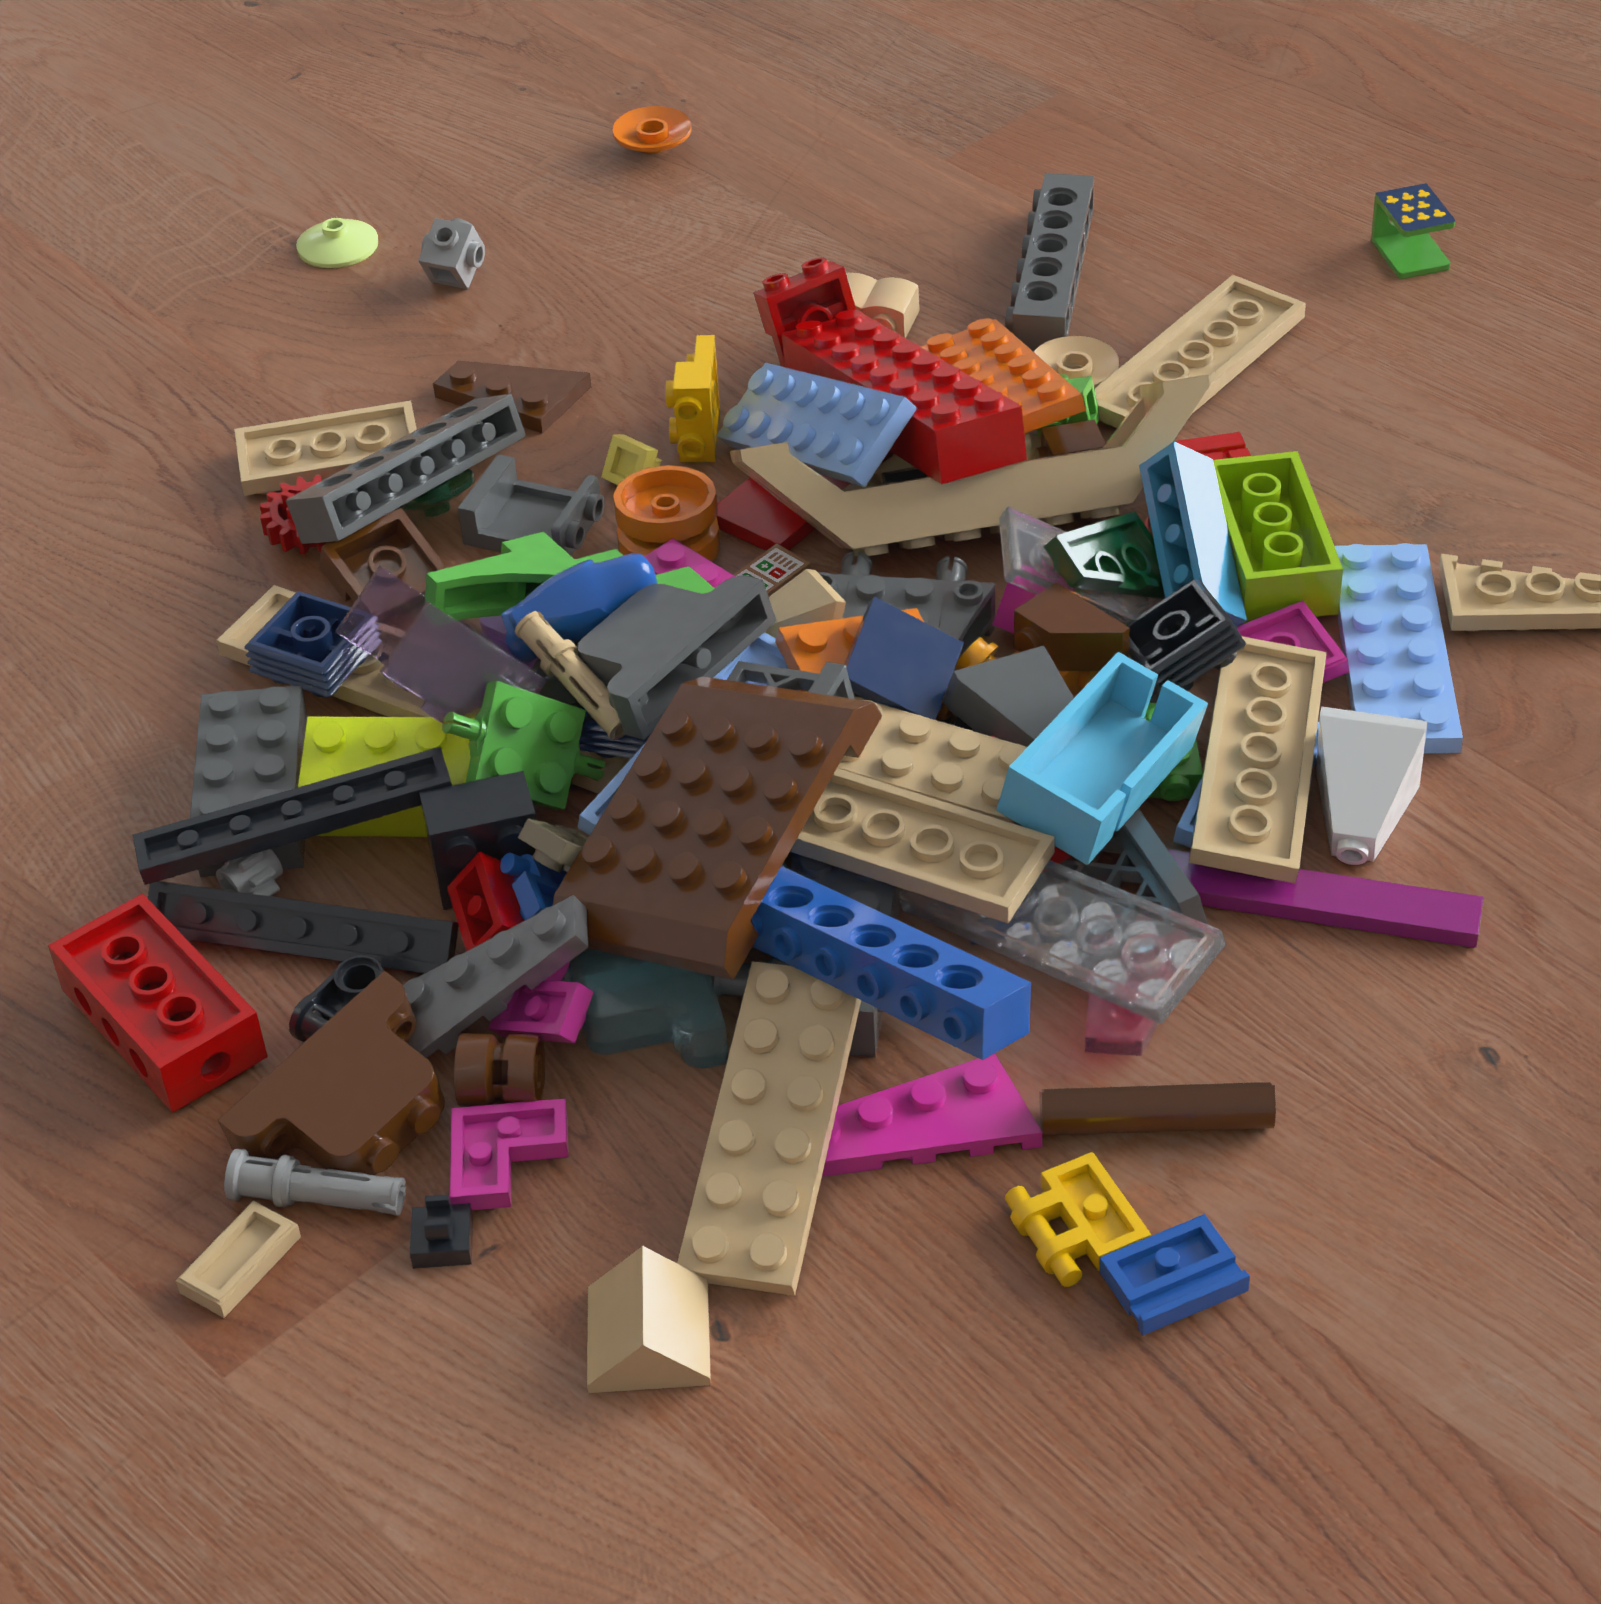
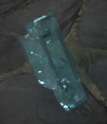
(649, 1005)

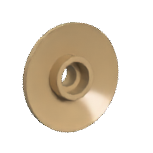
(1080, 357)

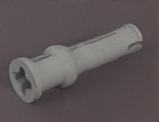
(290, 1181)

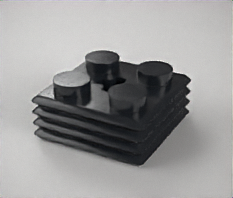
(1184, 637)

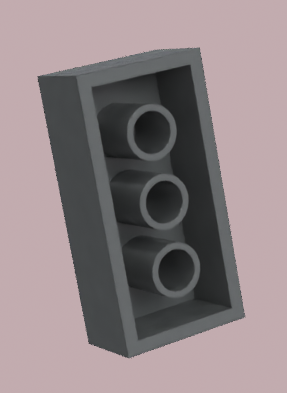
(248, 751)

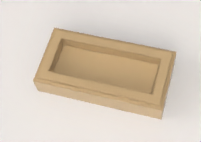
(238, 1259)

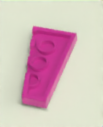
(936, 1114)

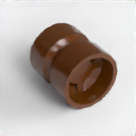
(480, 1069)

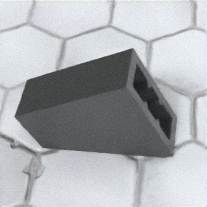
(1009, 695)

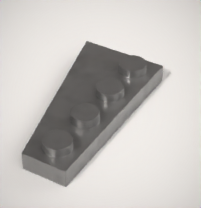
(490, 973)

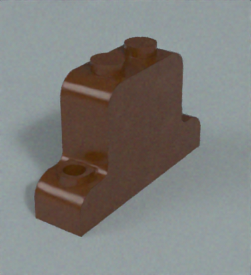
(347, 1091)

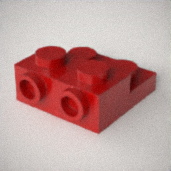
(808, 296)

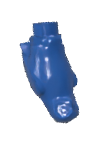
(579, 598)

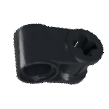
(332, 995)

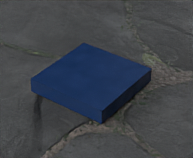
(901, 660)

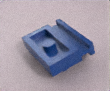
(1173, 1274)

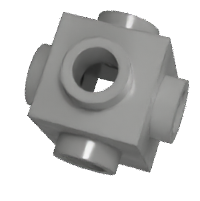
(451, 252)

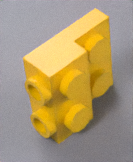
(695, 403)

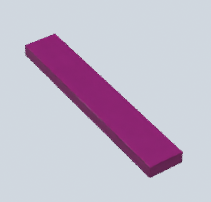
(1342, 902)

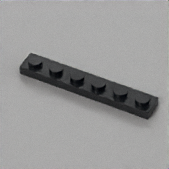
(288, 816)
(305, 926)

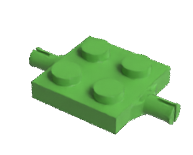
(526, 734)

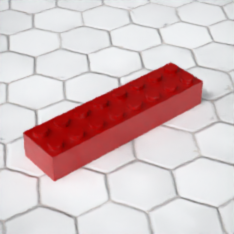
(958, 420)

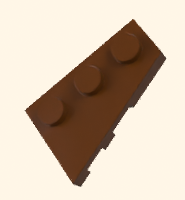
(537, 392)

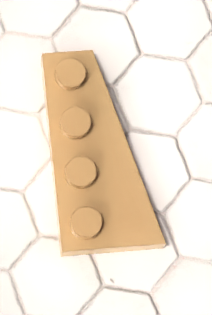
(1514, 600)

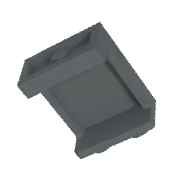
(512, 508)

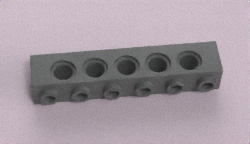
(1051, 259)
(405, 469)

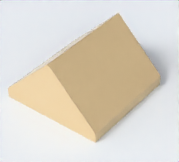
(648, 1326)

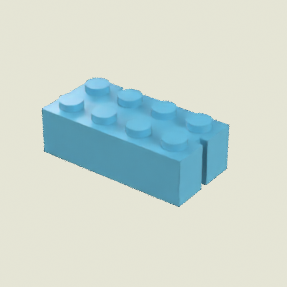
(1101, 758)

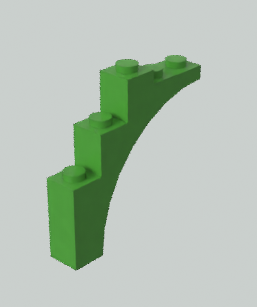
(504, 580)

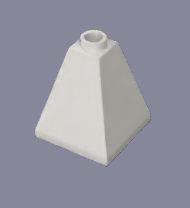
(1366, 778)

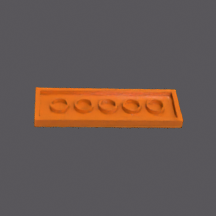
(1009, 367)

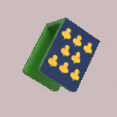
(1406, 241)

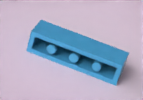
(1191, 526)

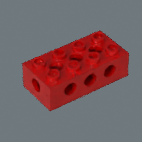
(135, 946)

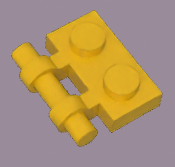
(1090, 1207)

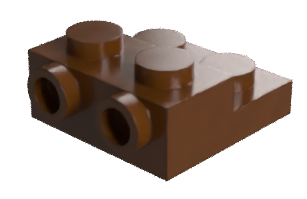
(386, 542)

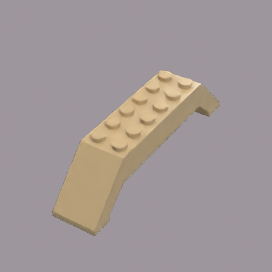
(1041, 487)

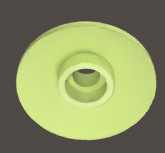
(337, 243)

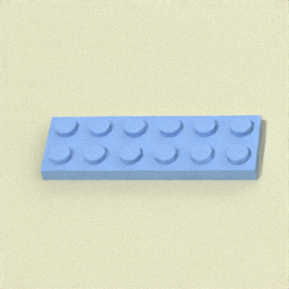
(827, 422)
(1397, 640)

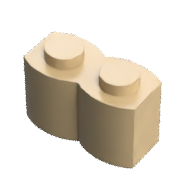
(887, 300)

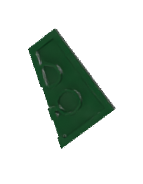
(1109, 557)

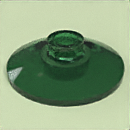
(438, 499)

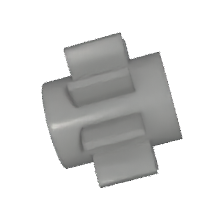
(251, 873)

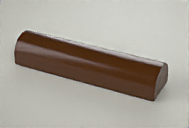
(1157, 1108)

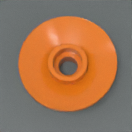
(652, 129)

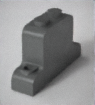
(669, 639)

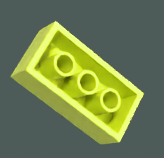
(354, 743)

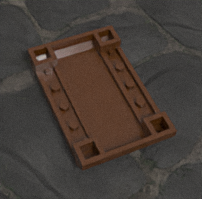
(710, 820)

